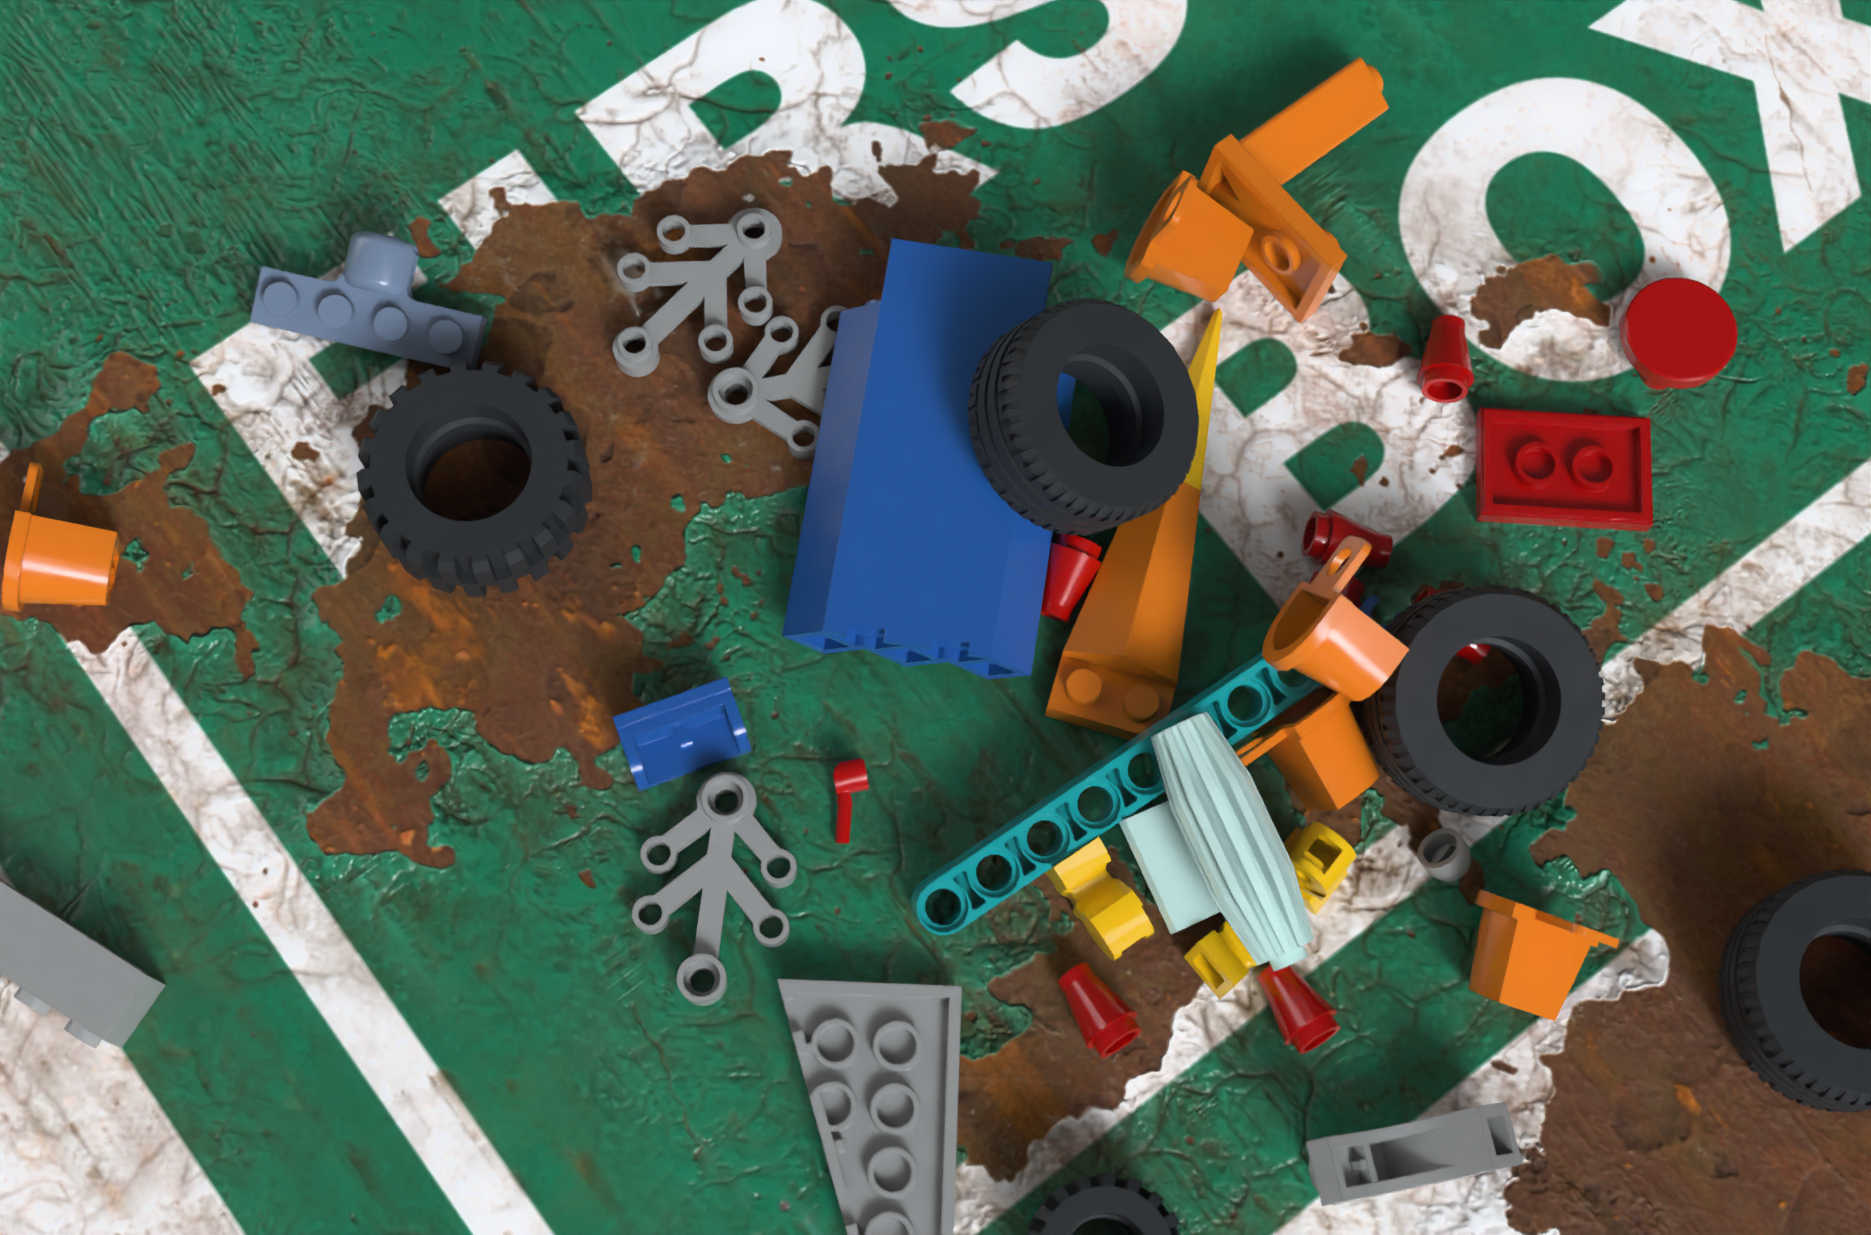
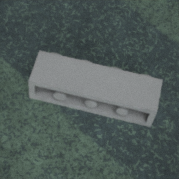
(71, 972)

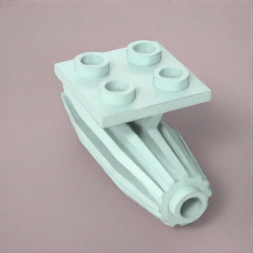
(1218, 847)

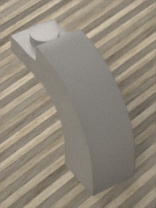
(1413, 1154)

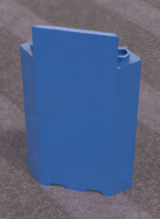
(899, 522)

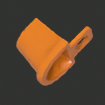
(1189, 242)
(56, 558)
(1329, 636)
(1316, 750)
(1528, 955)

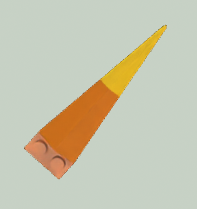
(1130, 631)

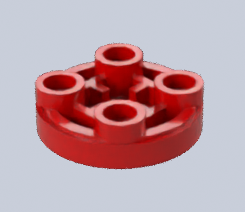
(1678, 333)

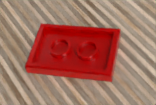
(1563, 469)

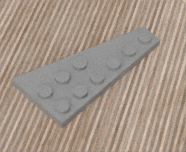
(883, 1097)

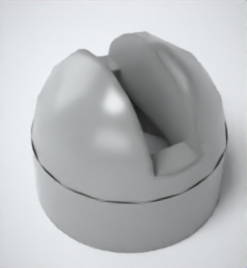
(1445, 855)

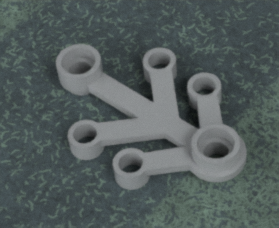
(700, 283)
(804, 382)
(715, 876)

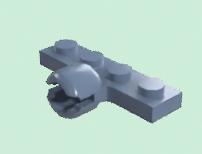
(370, 306)

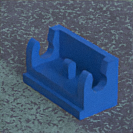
(682, 734)

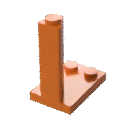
(1247, 177)

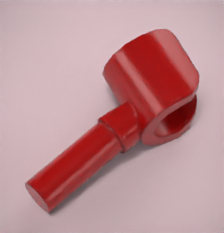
(848, 778)

